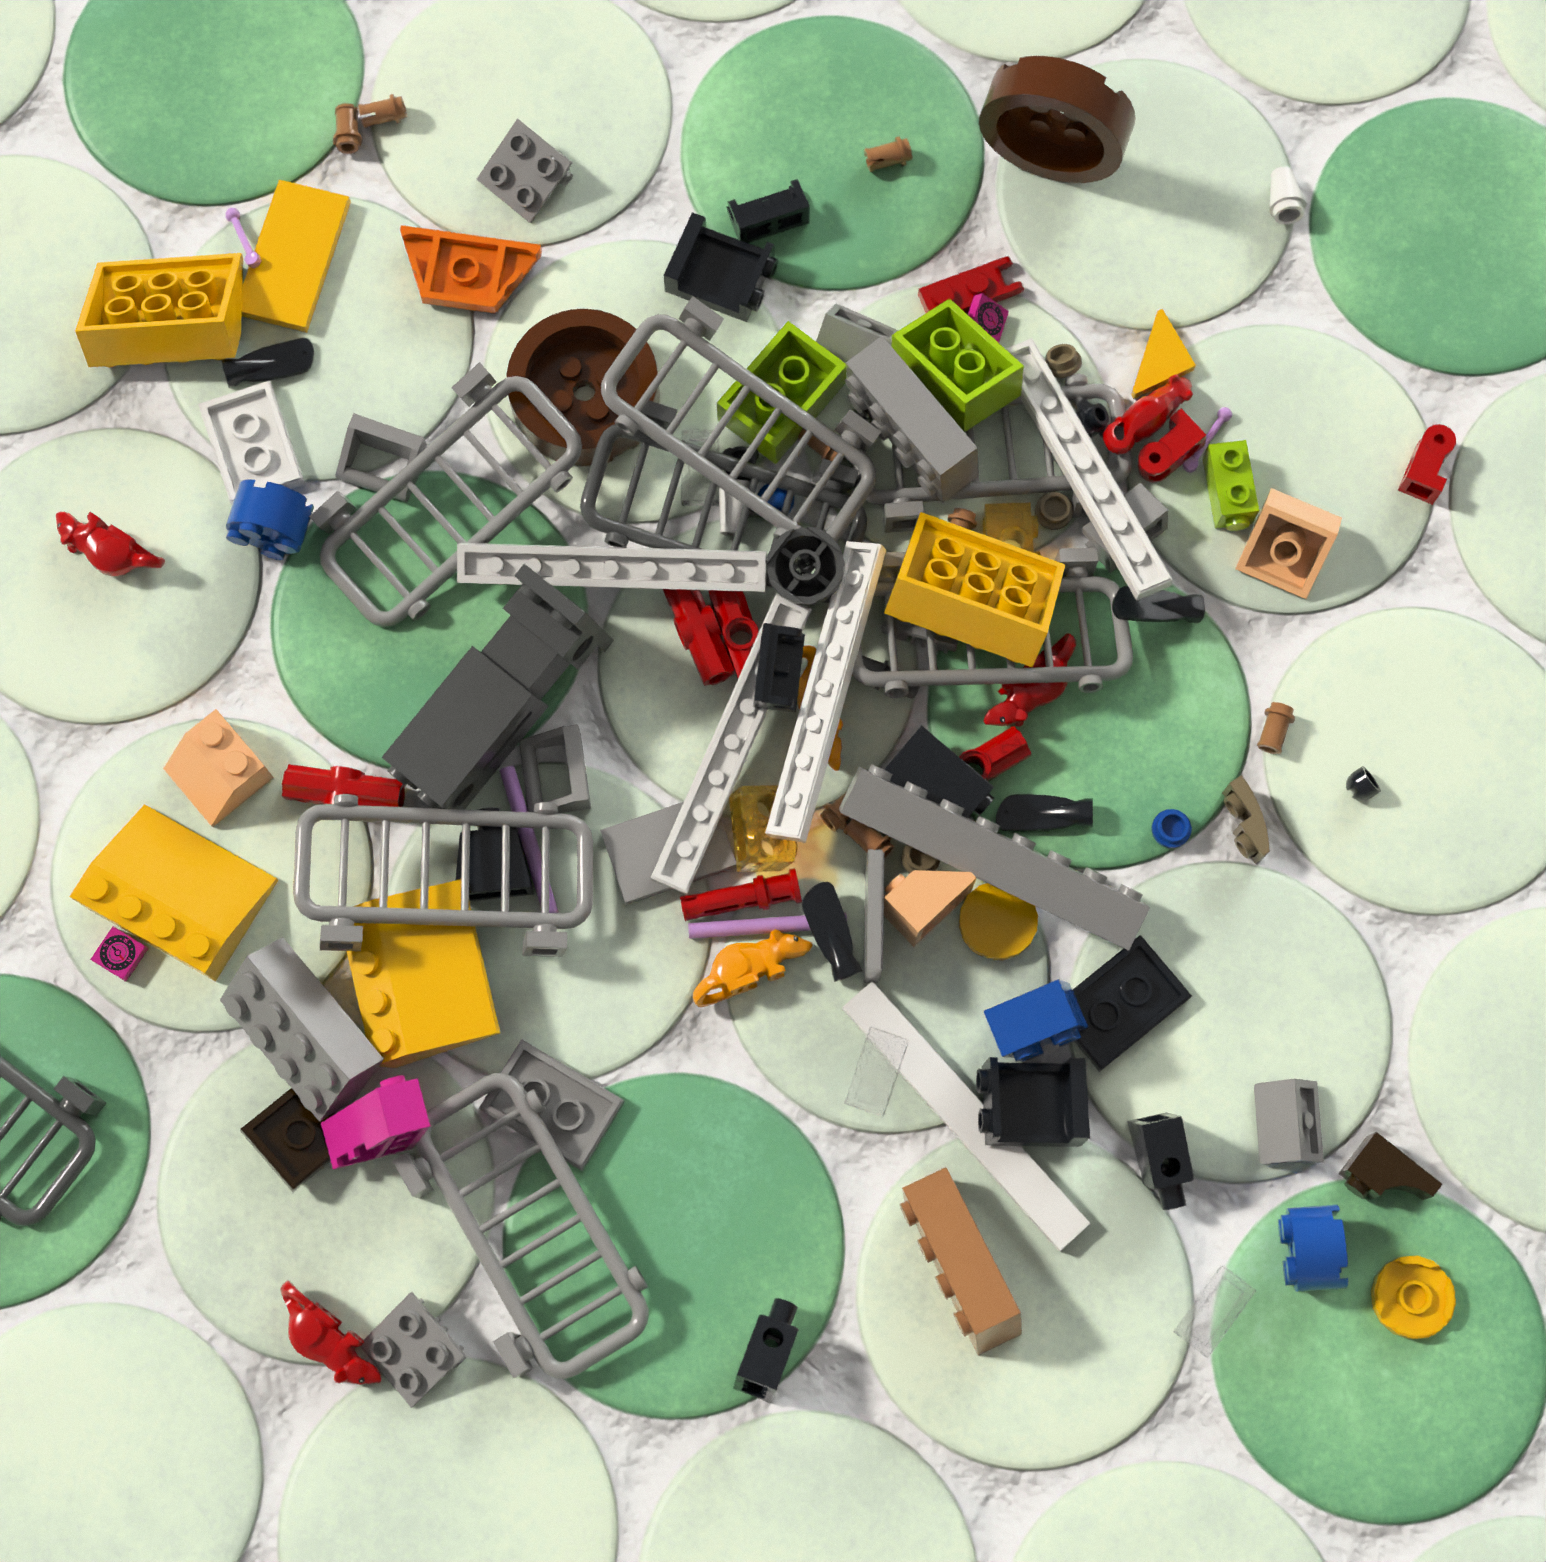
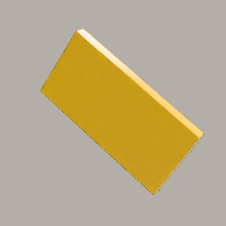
(294, 255)

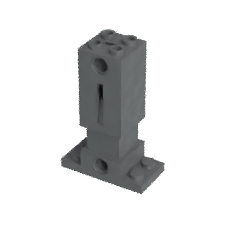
(493, 696)

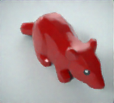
(1148, 414)
(104, 546)
(1025, 697)
(317, 1337)

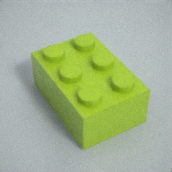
(959, 364)
(797, 370)

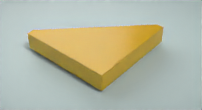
(1162, 357)

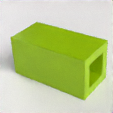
(1230, 485)

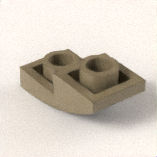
(1252, 833)

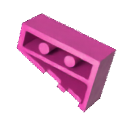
(377, 1124)

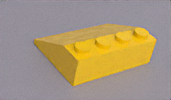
(162, 310)
(976, 590)
(175, 891)
(421, 983)

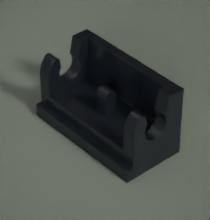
(769, 214)
(779, 668)

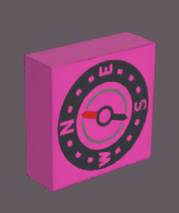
(988, 315)
(119, 954)

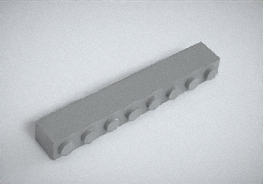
(994, 857)

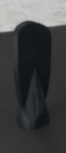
(270, 362)
(1158, 607)
(1043, 813)
(830, 930)

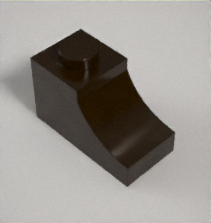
(1383, 1167)

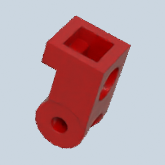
(1163, 457)
(1421, 475)

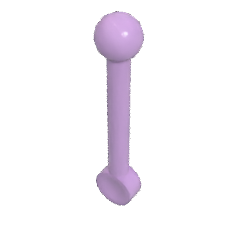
(252, 259)
(1224, 415)

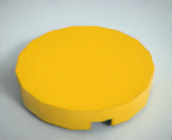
(997, 923)
(1413, 1297)

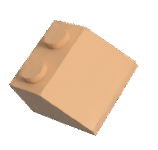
(1289, 543)
(216, 768)
(924, 900)

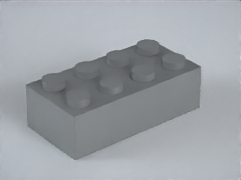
(911, 420)
(300, 1029)

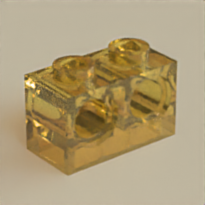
(750, 829)

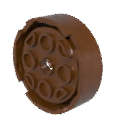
(1029, 131)
(566, 355)

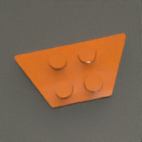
(467, 268)

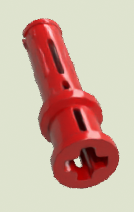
(759, 893)

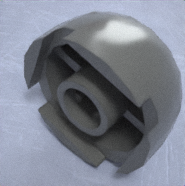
(801, 549)

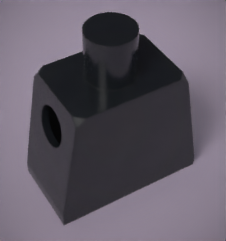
(486, 864)
(1159, 1139)
(764, 1365)

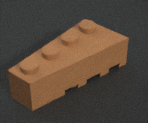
(962, 1260)

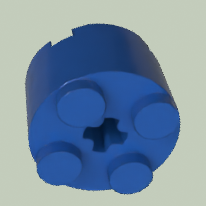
(269, 518)
(1315, 1248)

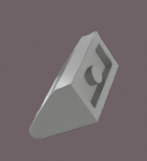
(382, 437)
(571, 738)

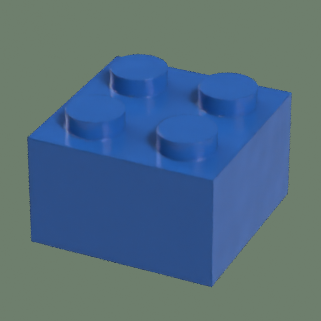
(1036, 1020)

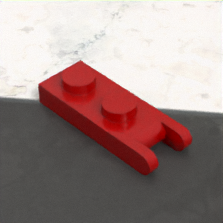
(965, 285)

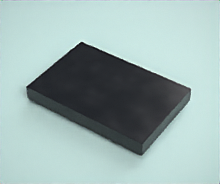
(1126, 1002)

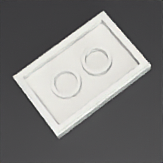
(251, 439)

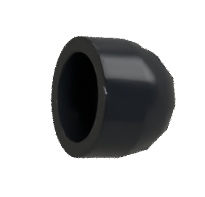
(1364, 783)

